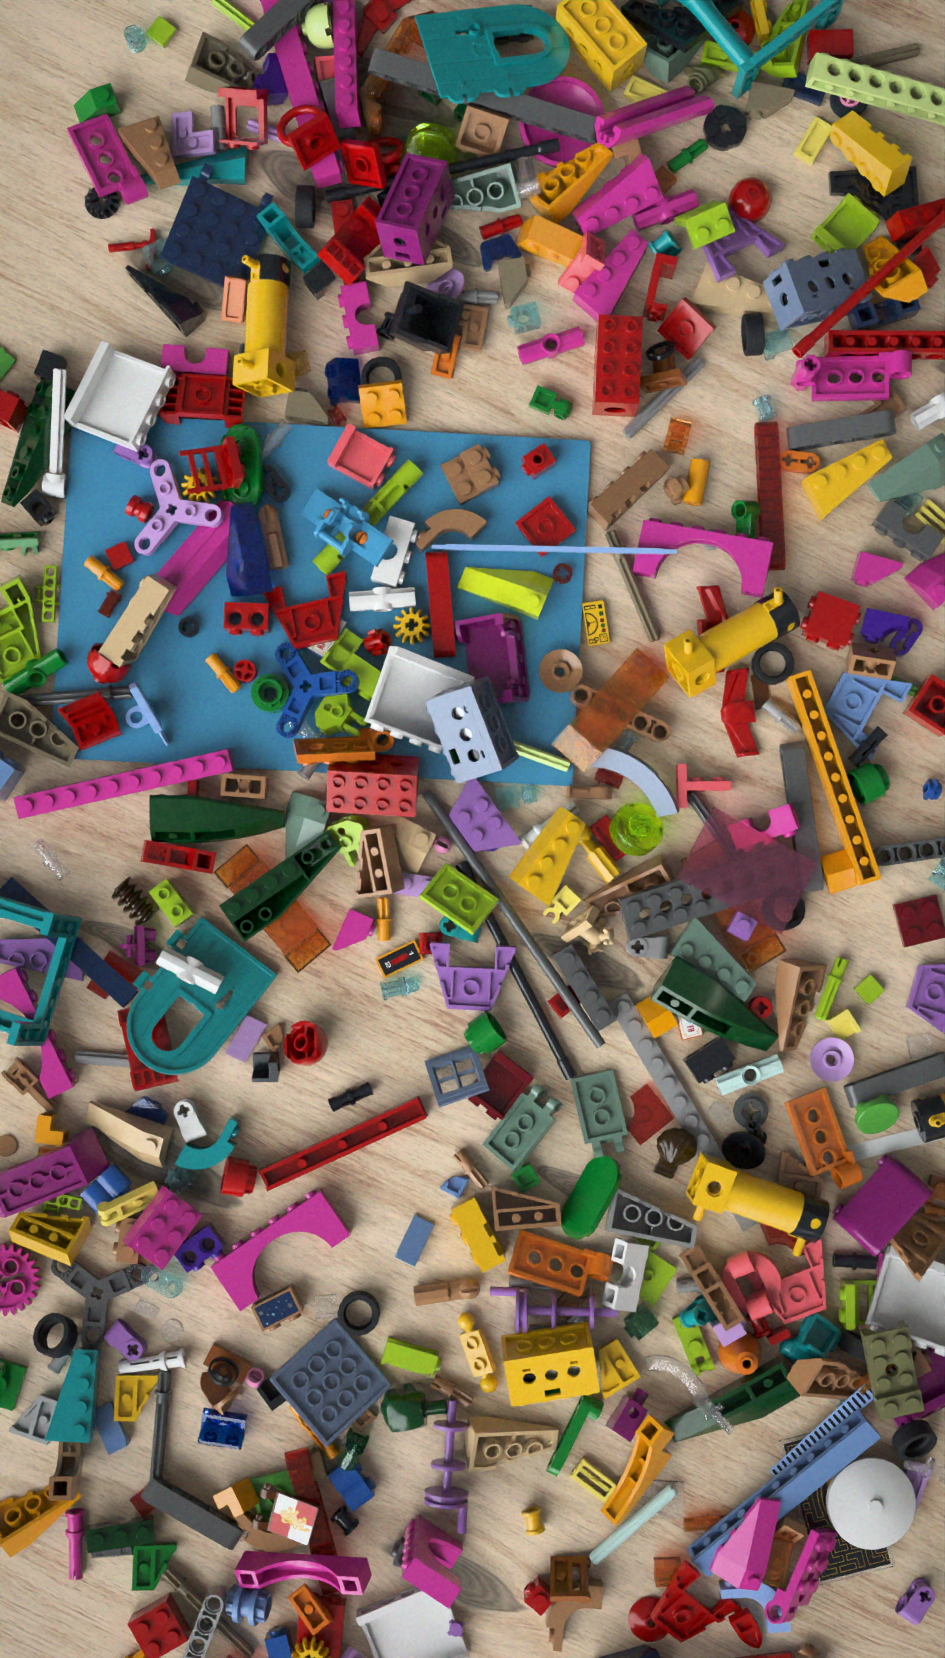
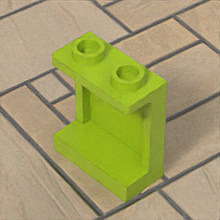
(846, 226)

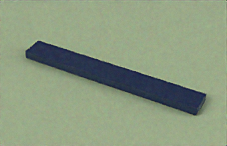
(82, 954)

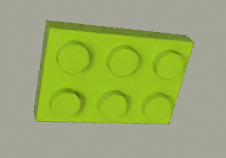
(459, 898)

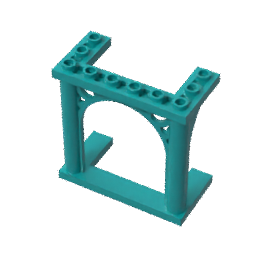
(747, 62)
(65, 927)

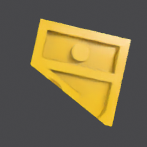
(616, 1368)
(131, 1395)

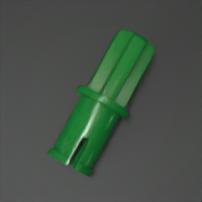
(687, 155)

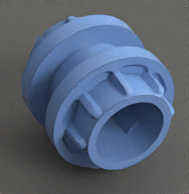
(249, 1604)

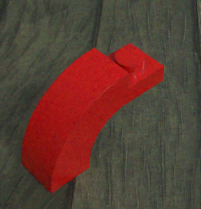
(178, 856)

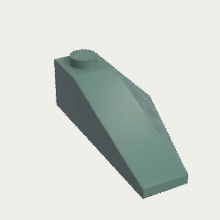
(914, 474)

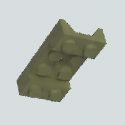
(894, 1392)

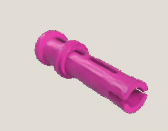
(75, 1533)

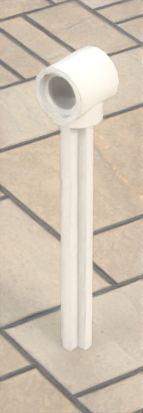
(54, 481)

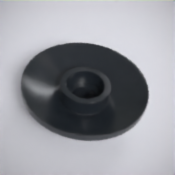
(743, 1157)

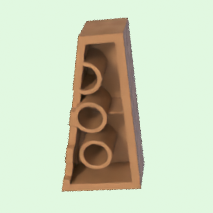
(627, 489)

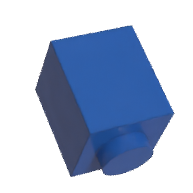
(279, 1643)

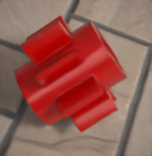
(377, 642)

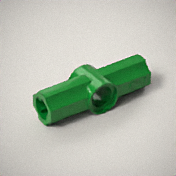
(36, 672)

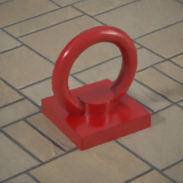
(310, 140)
(364, 160)

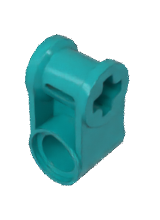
(666, 244)
(459, 932)
(697, 1313)

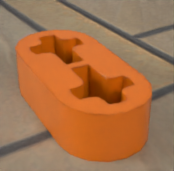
(798, 467)

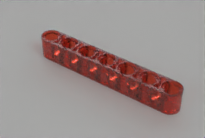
(770, 490)
(303, 1484)

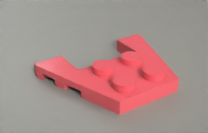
(801, 1291)

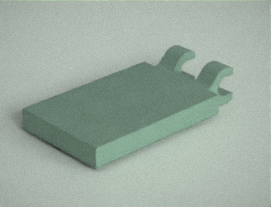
(599, 1110)
(522, 1127)

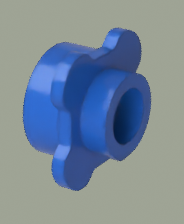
(932, 789)

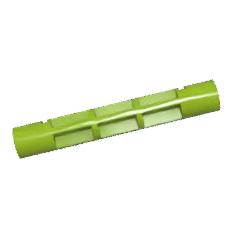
(377, 508)

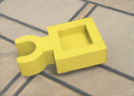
(564, 902)

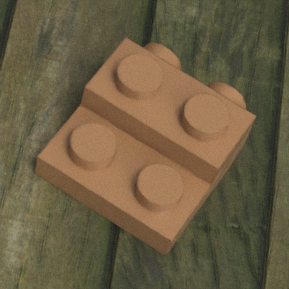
(481, 130)
(471, 474)
(120, 1249)

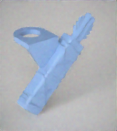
(147, 711)

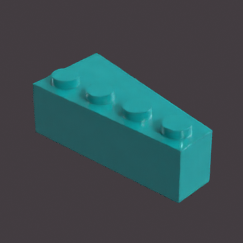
(77, 1403)

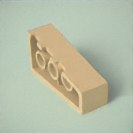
(731, 296)
(138, 621)

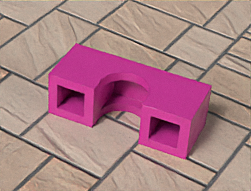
(354, 300)
(215, 362)
(783, 821)

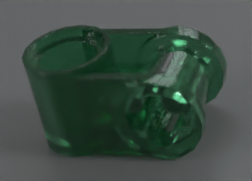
(352, 1450)

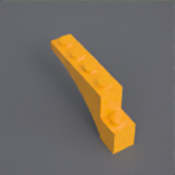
(643, 1467)

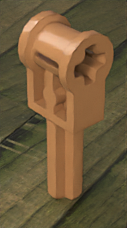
(26, 1081)

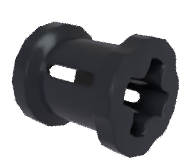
(385, 327)
(344, 1520)

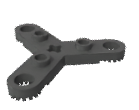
(96, 1308)

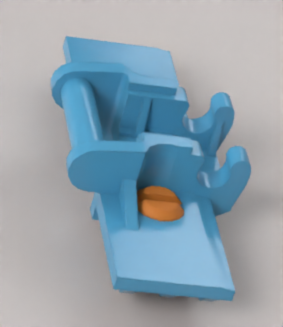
(351, 521)

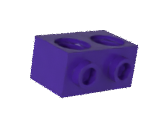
(196, 1244)

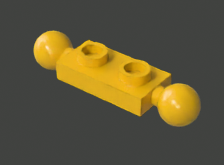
(477, 1352)

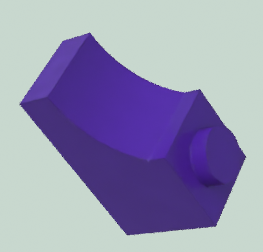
(272, 80)
(880, 624)

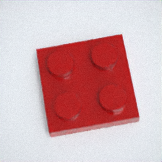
(686, 328)
(545, 525)

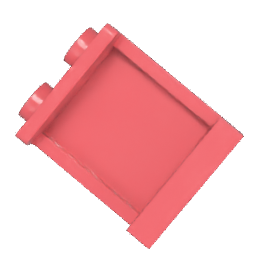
(361, 458)

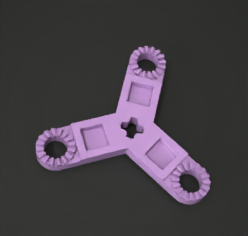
(164, 522)

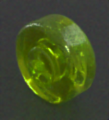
(431, 141)
(636, 829)

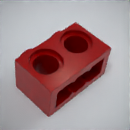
(248, 612)

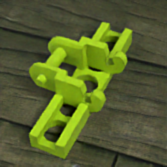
(47, 586)
(58, 1210)

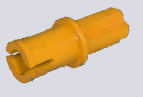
(104, 573)
(223, 673)
(383, 919)

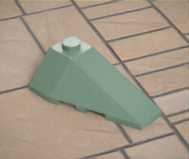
(666, 60)
(487, 189)
(304, 821)

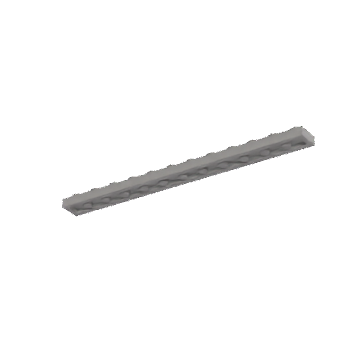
(667, 1082)

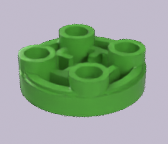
(876, 1115)

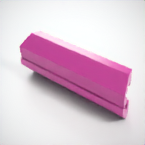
(650, 116)
(197, 561)

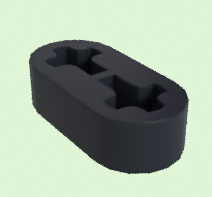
(277, 480)

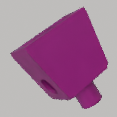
(627, 1424)

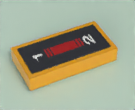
(399, 959)

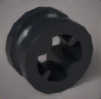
(189, 620)

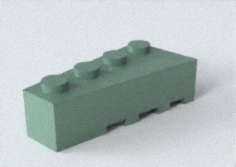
(705, 952)

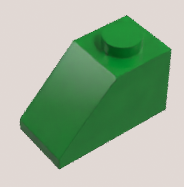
(97, 103)

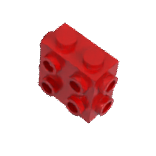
(830, 621)

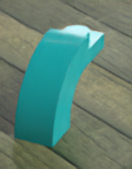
(287, 238)
(204, 1157)

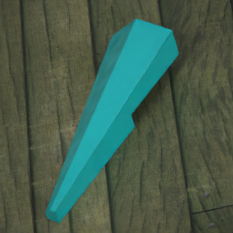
(228, 168)

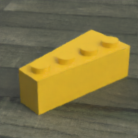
(871, 153)
(838, 481)
(549, 856)

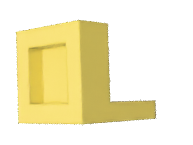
(843, 1024)

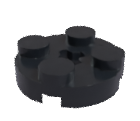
(720, 116)

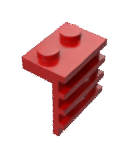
(227, 463)
(91, 720)

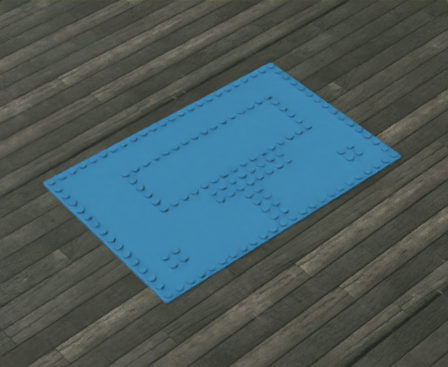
(182, 688)

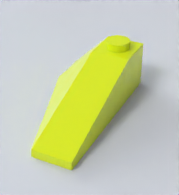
(513, 589)

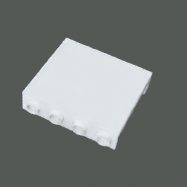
(119, 397)
(402, 692)
(904, 1298)
(410, 1627)

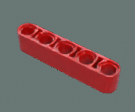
(440, 604)

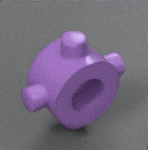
(456, 1628)

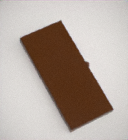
(760, 692)

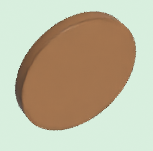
(8, 1145)

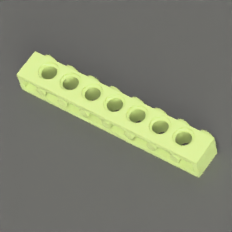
(881, 95)

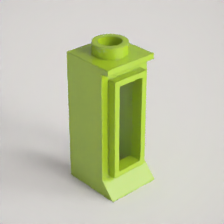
(411, 1357)

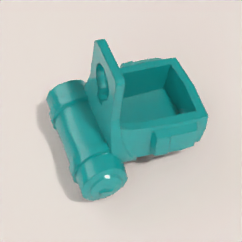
(814, 1339)

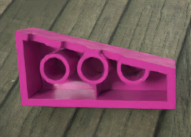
(619, 198)
(605, 288)

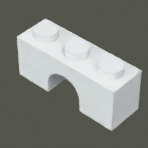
(390, 571)
(625, 1292)

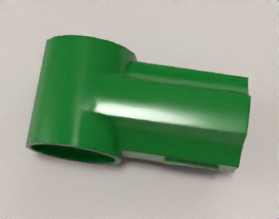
(745, 514)

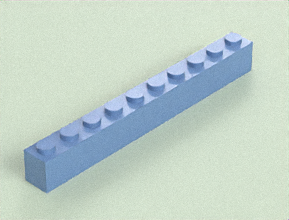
(794, 1482)

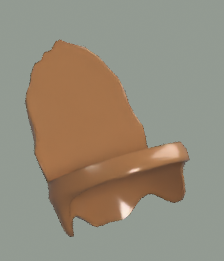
(218, 1396)

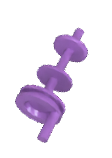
(524, 1310)
(448, 1496)

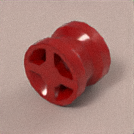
(244, 667)
(758, 1003)

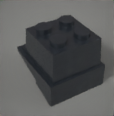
(426, 319)

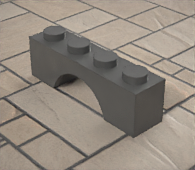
(584, 987)

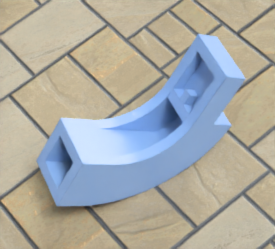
(763, 1596)

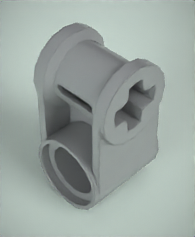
(651, 947)

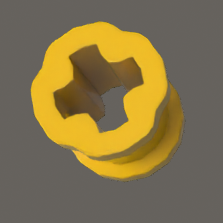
(533, 1520)

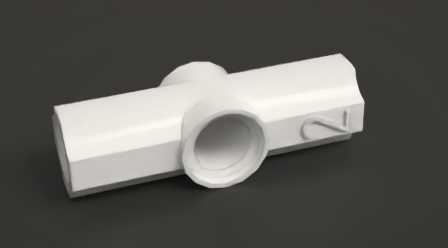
(929, 413)
(382, 599)
(190, 970)

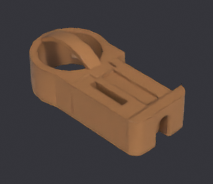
(590, 792)
(569, 1300)

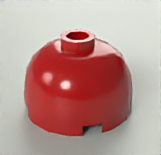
(750, 199)
(103, 669)
(306, 1043)

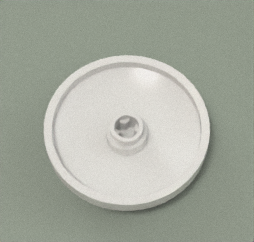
(871, 1503)

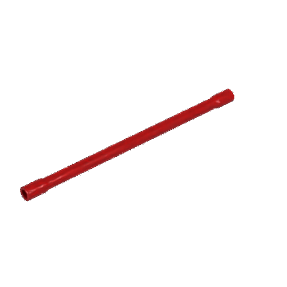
(809, 340)

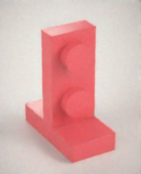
(588, 258)
(695, 784)

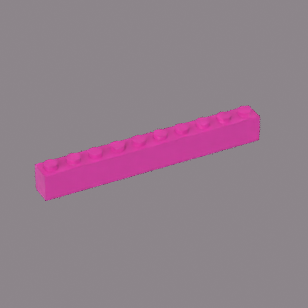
(303, 91)
(124, 783)

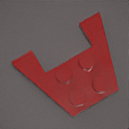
(311, 621)
(682, 1612)

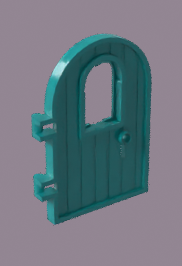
(242, 975)

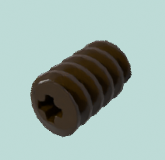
(133, 902)

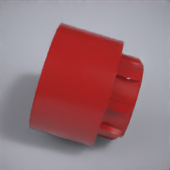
(238, 1177)

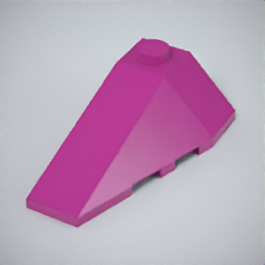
(929, 581)
(747, 1552)

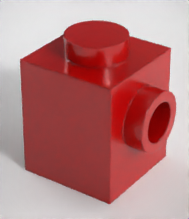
(538, 461)
(537, 1595)

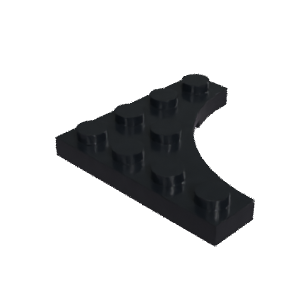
(678, 25)
(901, 198)

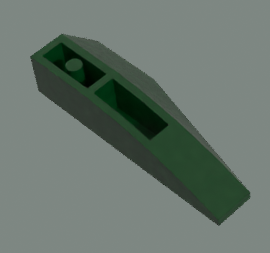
(33, 446)
(208, 819)
(278, 889)
(710, 1005)
(743, 1401)

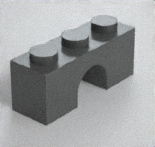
(890, 523)

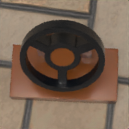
(664, 370)
(225, 1366)

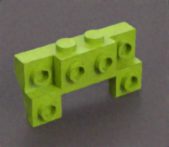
(343, 657)

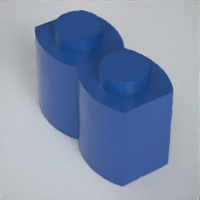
(107, 1187)
(352, 1485)

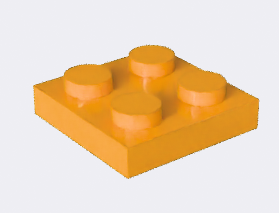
(382, 404)

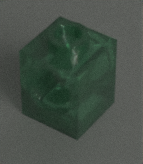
(640, 1322)

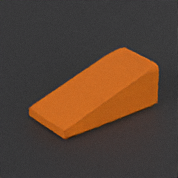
(444, 364)
(310, 1609)

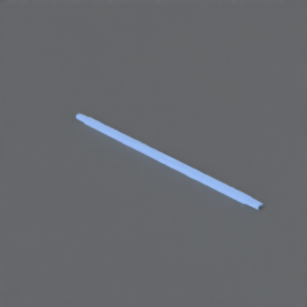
(564, 549)

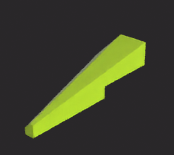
(787, 62)

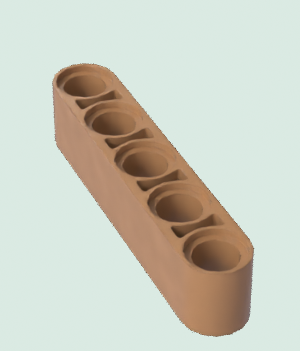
(650, 722)

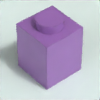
(741, 926)

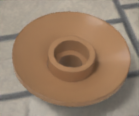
(568, 662)

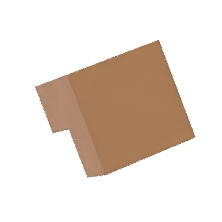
(627, 150)

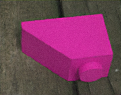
(872, 569)
(354, 929)

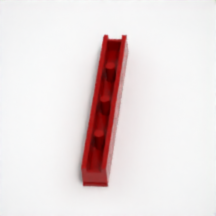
(343, 1143)

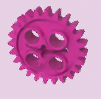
(10, 1296)

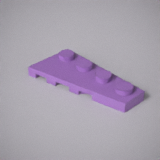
(34, 955)

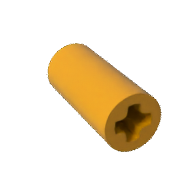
(697, 482)

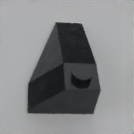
(175, 306)

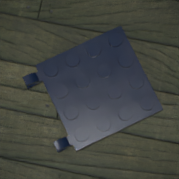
(214, 231)

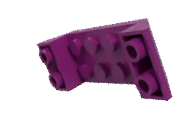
(52, 1173)

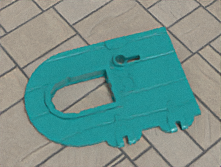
(470, 62)

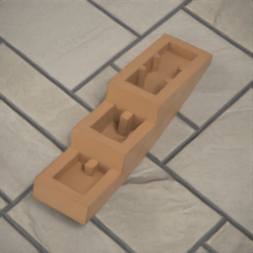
(712, 1287)

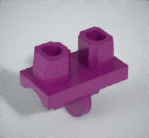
(140, 954)

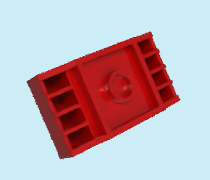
(352, 242)
(204, 398)
(141, 1075)

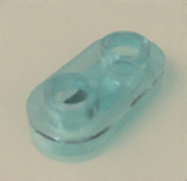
(162, 1282)

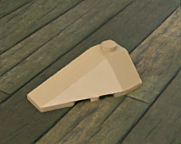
(411, 839)
(135, 1134)
(497, 1441)

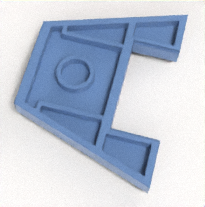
(855, 700)

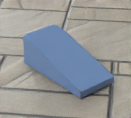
(414, 1240)
(111, 1432)

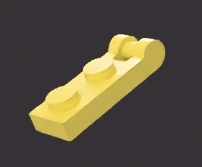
(126, 1204)

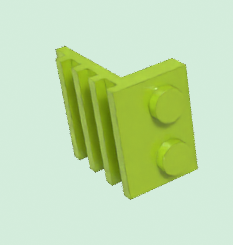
(706, 223)
(850, 1301)

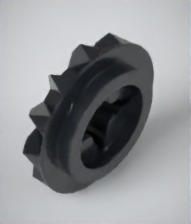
(94, 209)

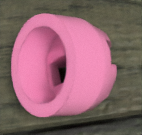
(440, 849)
(257, 1375)

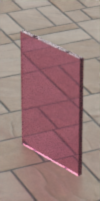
(747, 870)

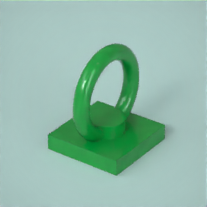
(11, 1381)

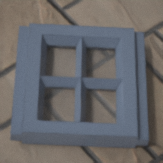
(456, 1076)

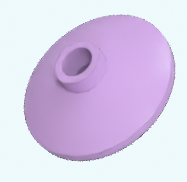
(448, 284)
(842, 1062)

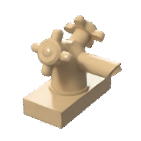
(584, 926)

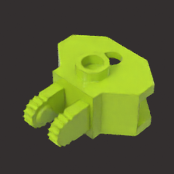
(337, 716)
(347, 834)

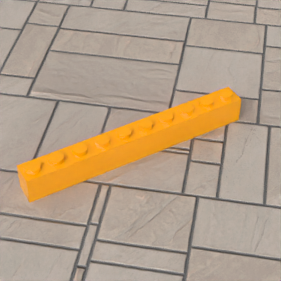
(833, 776)

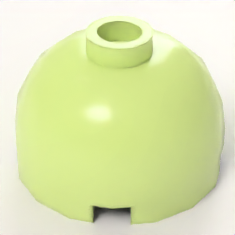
(319, 25)

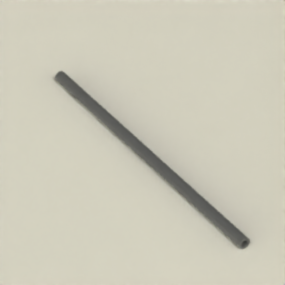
(514, 919)

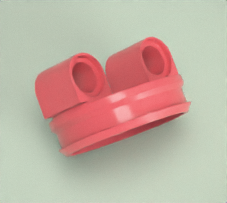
(758, 1303)

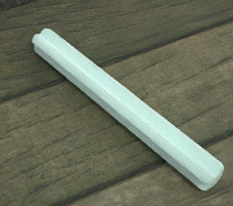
(633, 1524)

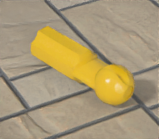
(599, 857)

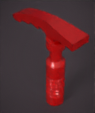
(129, 246)

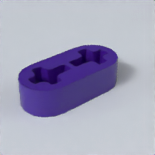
(910, 640)

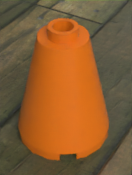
(741, 1355)

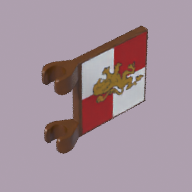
(290, 1515)

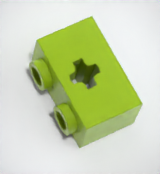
(172, 902)

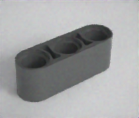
(327, 92)

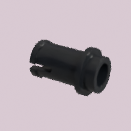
(756, 1130)

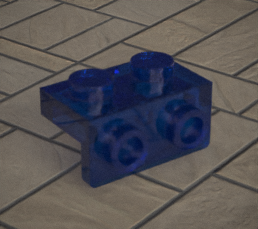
(343, 380)
(222, 1430)

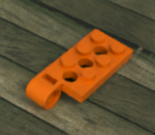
(347, 749)
(843, 1163)
(592, 1263)

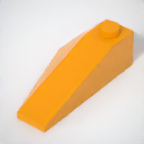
(569, 182)
(905, 282)
(28, 1517)

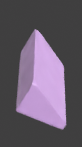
(246, 1038)

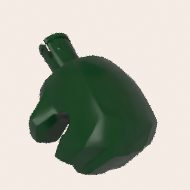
(409, 1409)

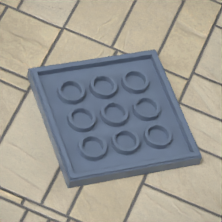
(330, 1382)

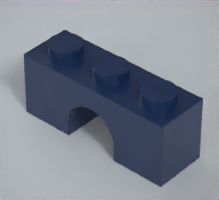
(872, 316)

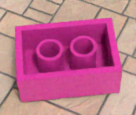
(162, 1227)

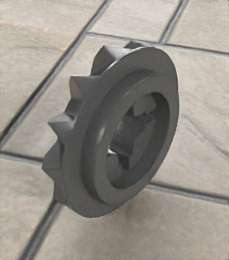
(743, 1103)

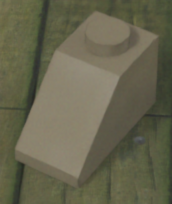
(766, 100)
(513, 279)
(304, 408)

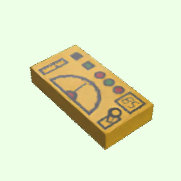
(595, 623)

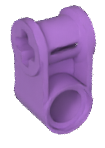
(136, 457)
(123, 1338)
(915, 1601)

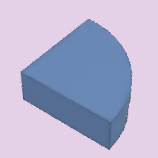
(455, 1185)

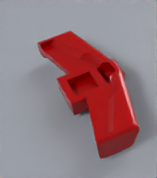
(376, 15)
(713, 608)
(737, 713)

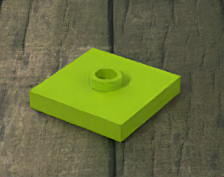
(656, 1277)

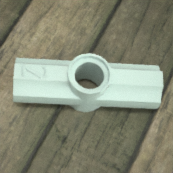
(735, 1079)

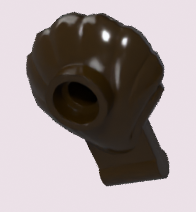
(675, 1148)

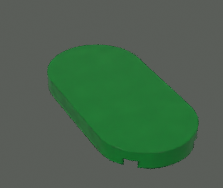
(252, 459)
(591, 1197)

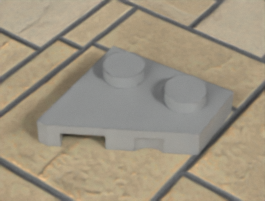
(36, 1419)

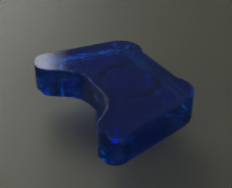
(497, 249)
(149, 1110)

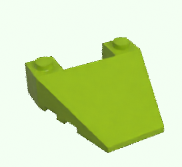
(17, 628)

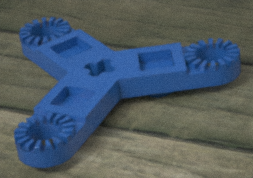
(321, 686)

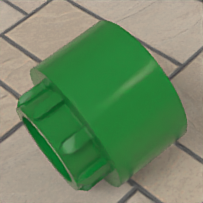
(267, 682)
(868, 782)
(485, 1033)

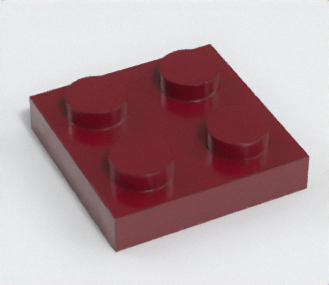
(919, 920)

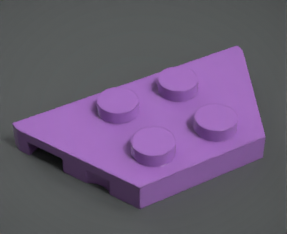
(481, 820)

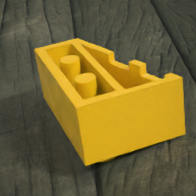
(51, 1235)

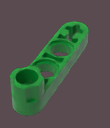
(586, 1407)

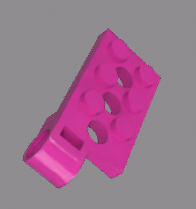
(131, 184)
(889, 364)
(805, 1576)

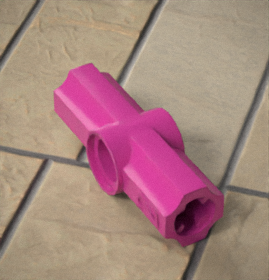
(665, 210)
(564, 341)
(805, 372)

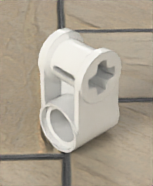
(190, 1123)

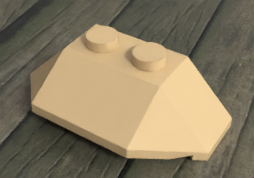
(395, 272)

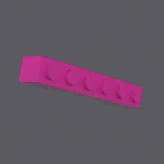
(345, 63)
(55, 1073)
(345, 1573)

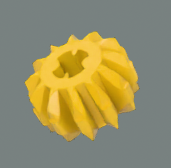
(190, 484)
(405, 621)
(310, 1648)

